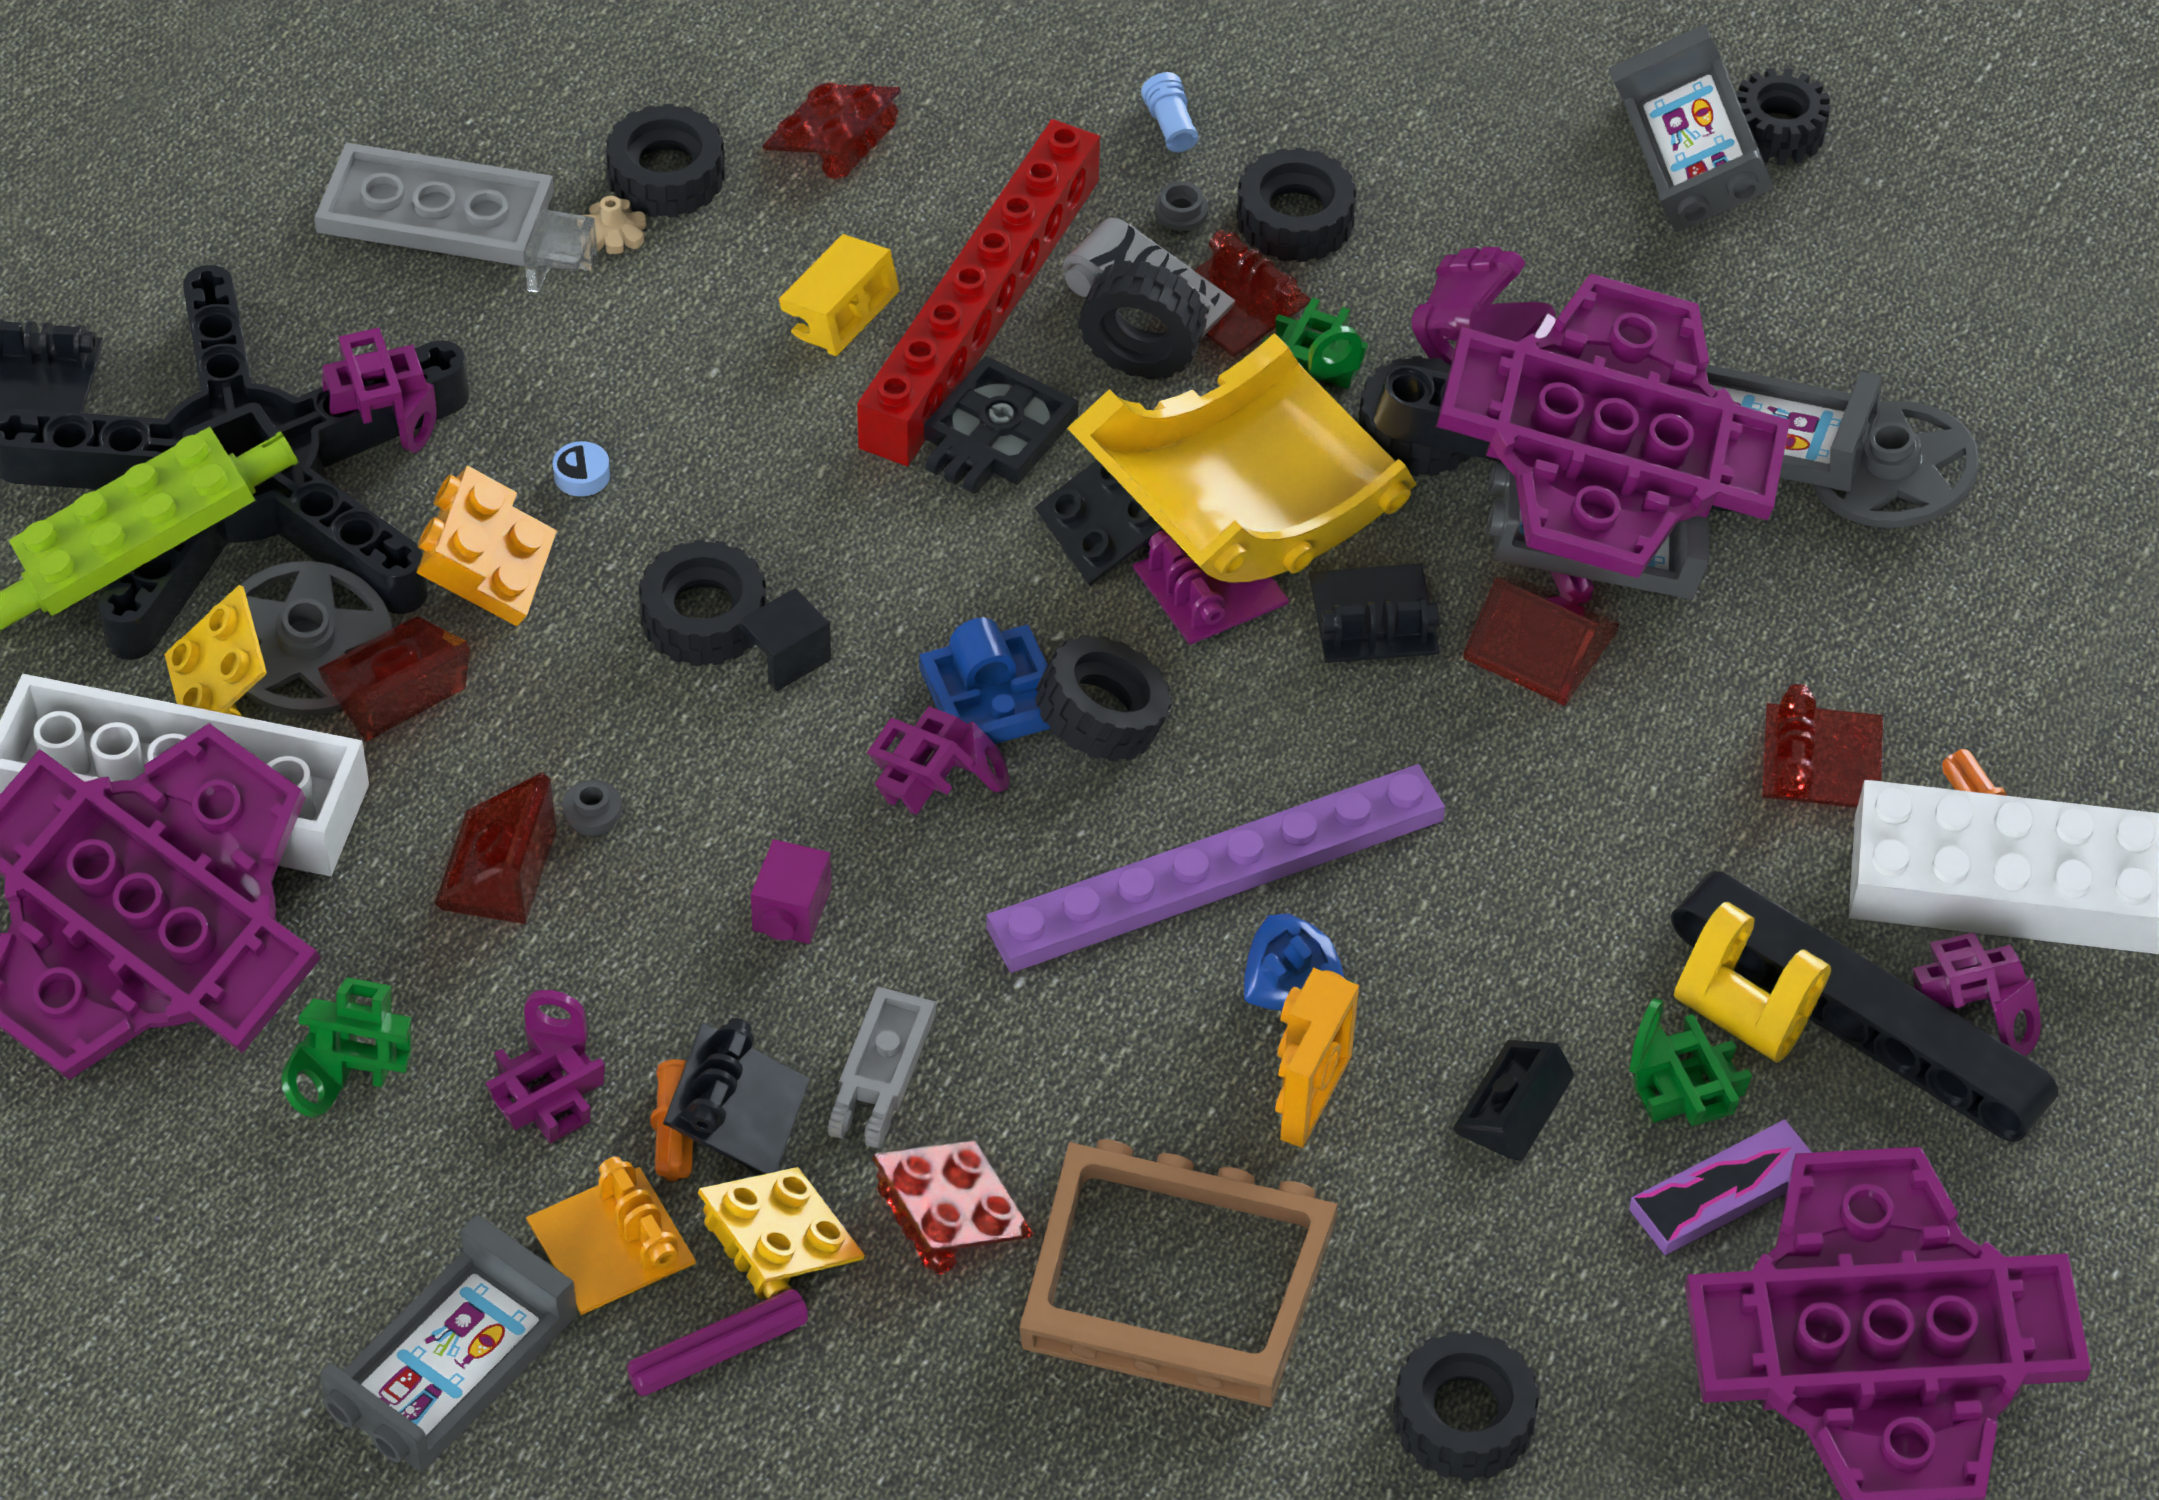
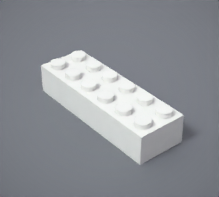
(118, 733)
(2006, 866)

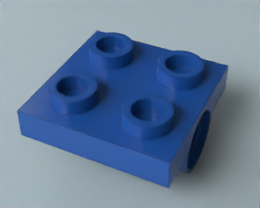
(988, 678)

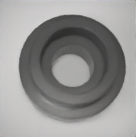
(1181, 206)
(592, 819)

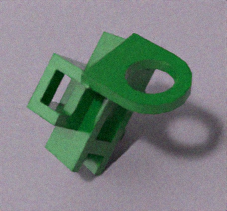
(1325, 356)
(332, 1044)
(1681, 1082)

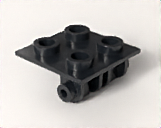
(47, 367)
(1097, 521)
(1374, 613)
(736, 1097)

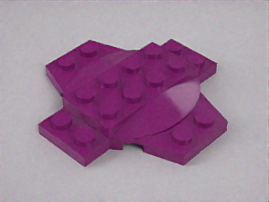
(1613, 425)
(145, 901)
(1886, 1328)

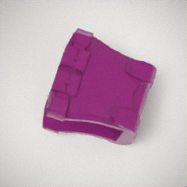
(1465, 296)

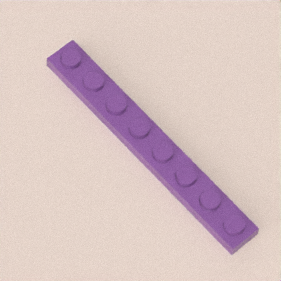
(1214, 868)

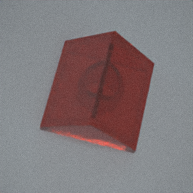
(1537, 638)
(397, 675)
(501, 853)

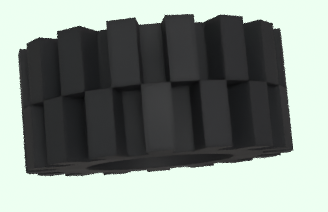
(1790, 97)

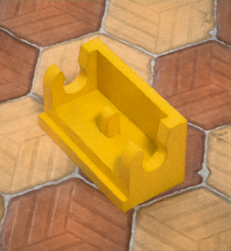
(841, 293)

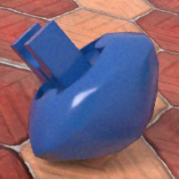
(1283, 958)

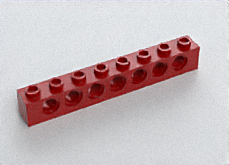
(978, 291)

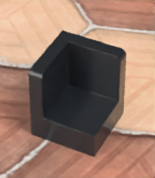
(791, 637)

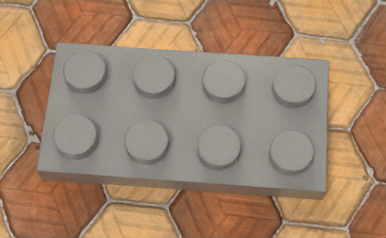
(433, 203)

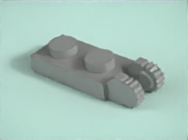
(882, 1061)

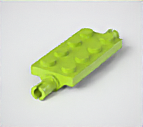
(135, 520)

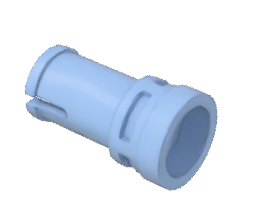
(1168, 103)

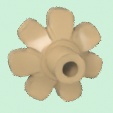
(617, 224)

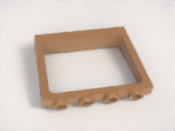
(1154, 1353)

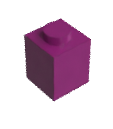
(791, 891)

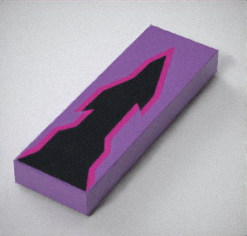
(1719, 1188)

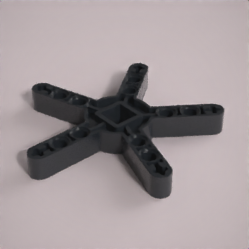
(294, 503)

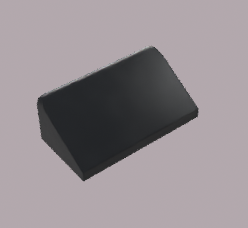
(1516, 1097)

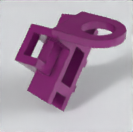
(403, 390)
(953, 745)
(1968, 974)
(552, 1048)

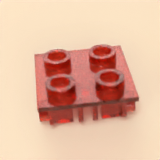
(838, 124)
(1255, 286)
(1818, 751)
(947, 1201)

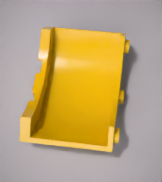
(1250, 471)

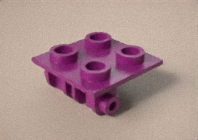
(1197, 601)

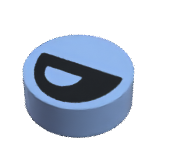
(581, 468)

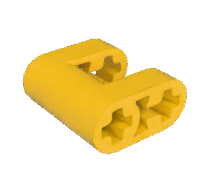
(1740, 1007)

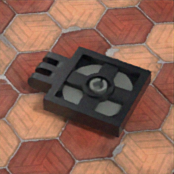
(996, 425)

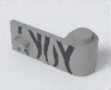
(1118, 242)

